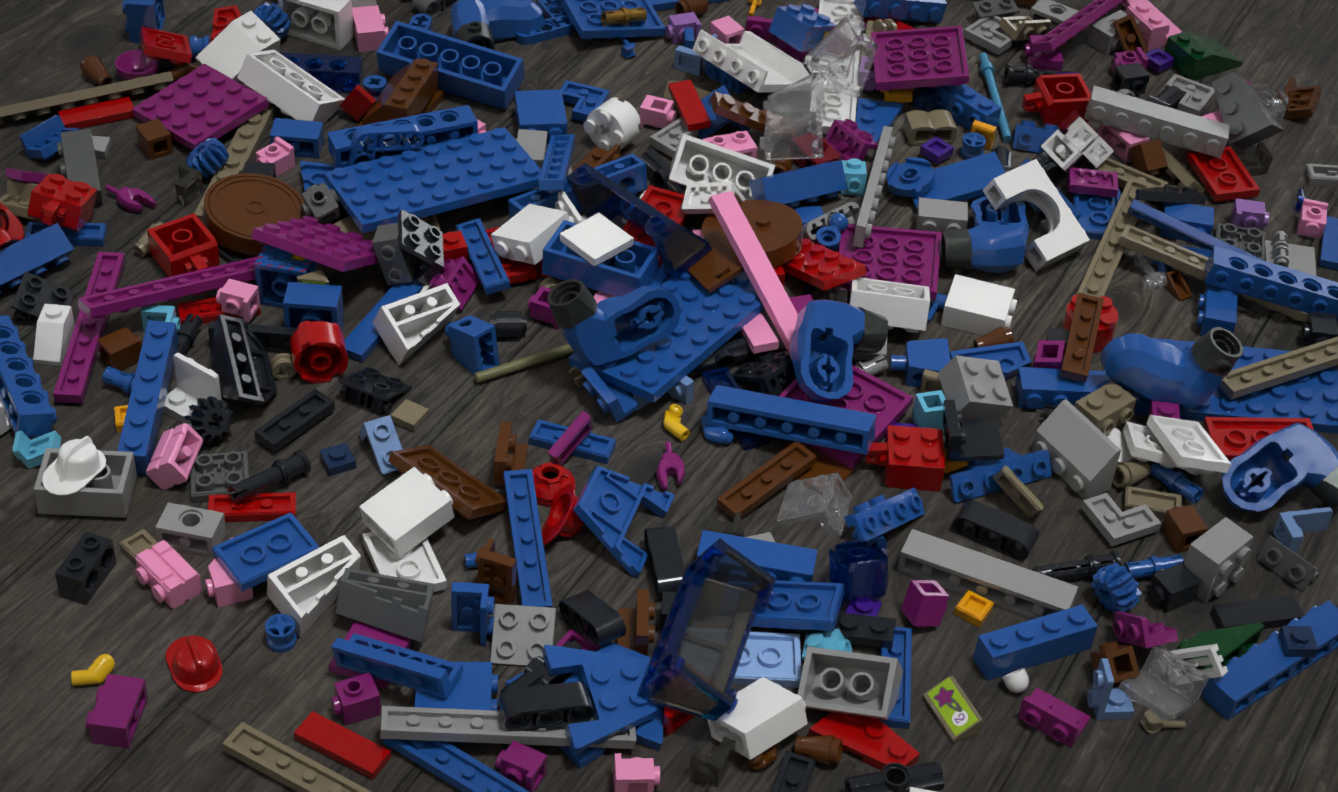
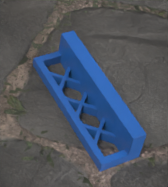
(397, 664)

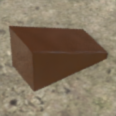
(1177, 285)

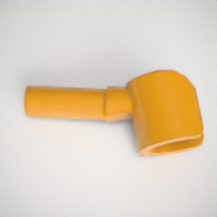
(754, 3)

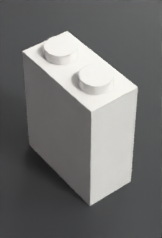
(528, 233)
(978, 306)
(407, 511)
(761, 718)

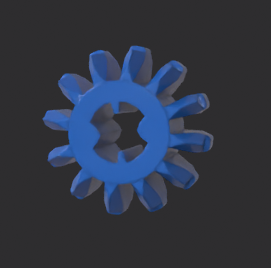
(273, 18)
(208, 157)
(1116, 588)

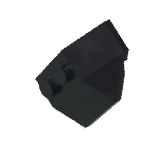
(241, 362)

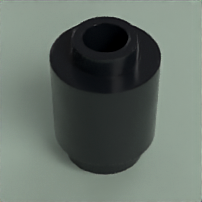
(508, 323)

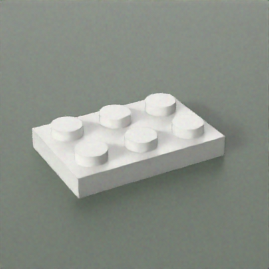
(1188, 444)
(1146, 447)
(416, 564)

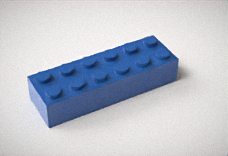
(462, 66)

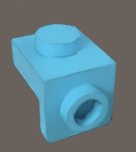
(855, 177)
(159, 313)
(32, 451)
(828, 640)

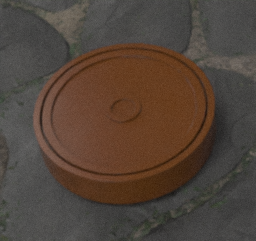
(248, 202)
(774, 224)

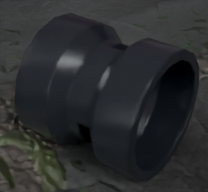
(1051, 168)

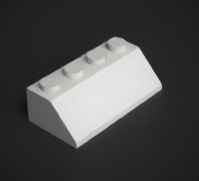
(289, 86)
(704, 161)

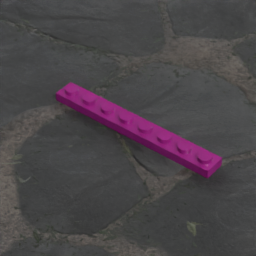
(1076, 23)
(168, 288)
(83, 343)

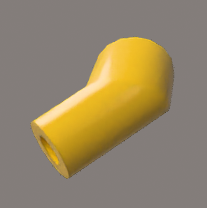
(673, 424)
(95, 673)

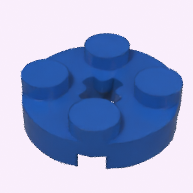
(900, 179)

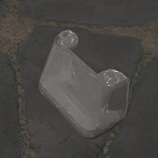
(844, 57)
(795, 120)

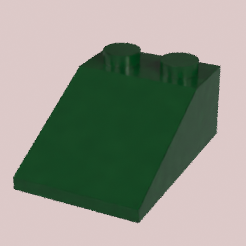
(1199, 55)

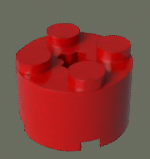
(1106, 326)
(318, 351)

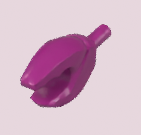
(131, 197)
(670, 465)

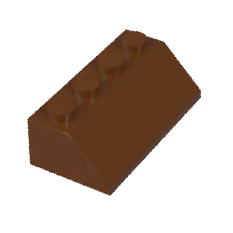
(405, 93)

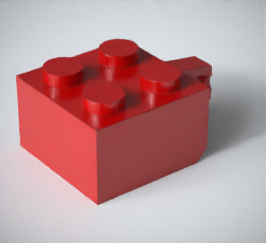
(1057, 97)
(62, 202)
(183, 246)
(910, 457)

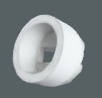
(1017, 680)

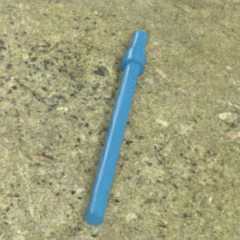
(987, 71)

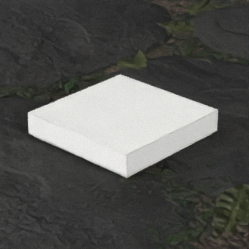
(596, 239)

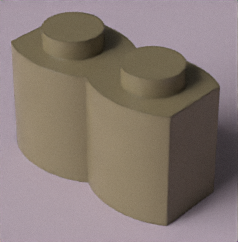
(924, 126)

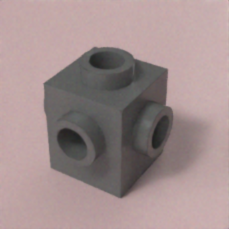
(321, 203)

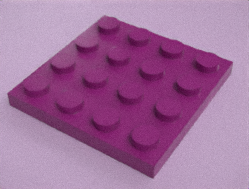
(920, 58)
(201, 106)
(318, 243)
(896, 256)
(867, 396)

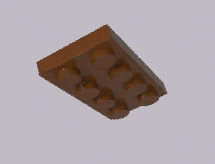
(469, 494)

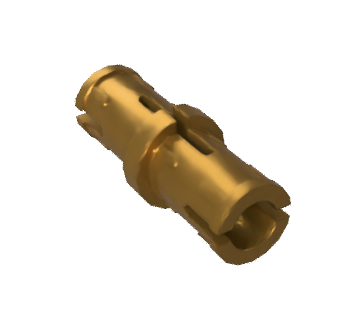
(623, 16)

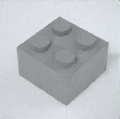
(976, 387)
(1218, 558)

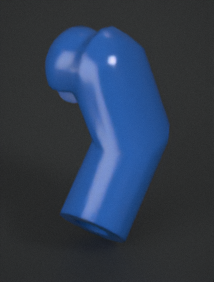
(716, 434)

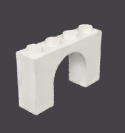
(1033, 185)

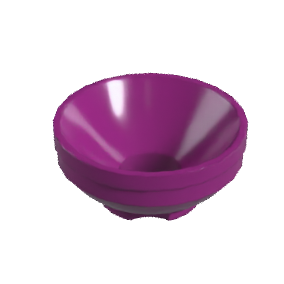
(135, 65)

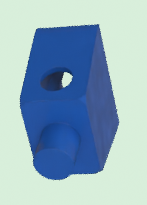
(473, 343)
(918, 356)

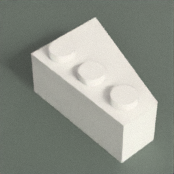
(414, 320)
(312, 582)

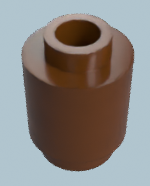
(686, 6)

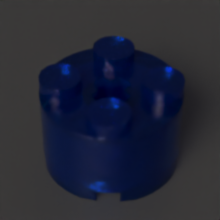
(860, 569)

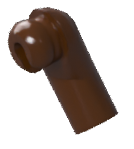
(182, 70)
(763, 759)

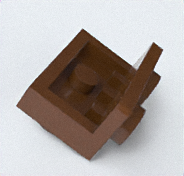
(1301, 100)
(637, 625)

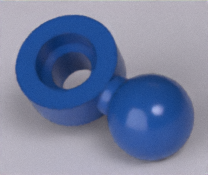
(837, 223)

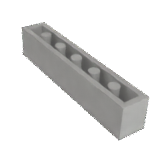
(1157, 121)
(994, 579)

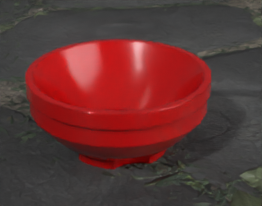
(546, 488)

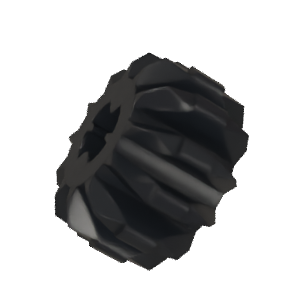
(210, 419)

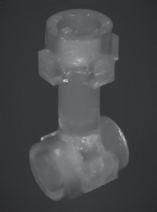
(1152, 279)

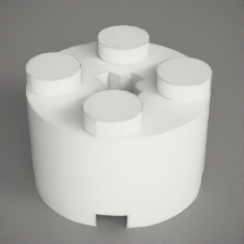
(613, 124)

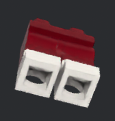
(1085, 138)

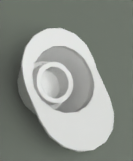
(74, 467)

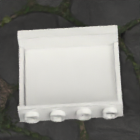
(751, 61)

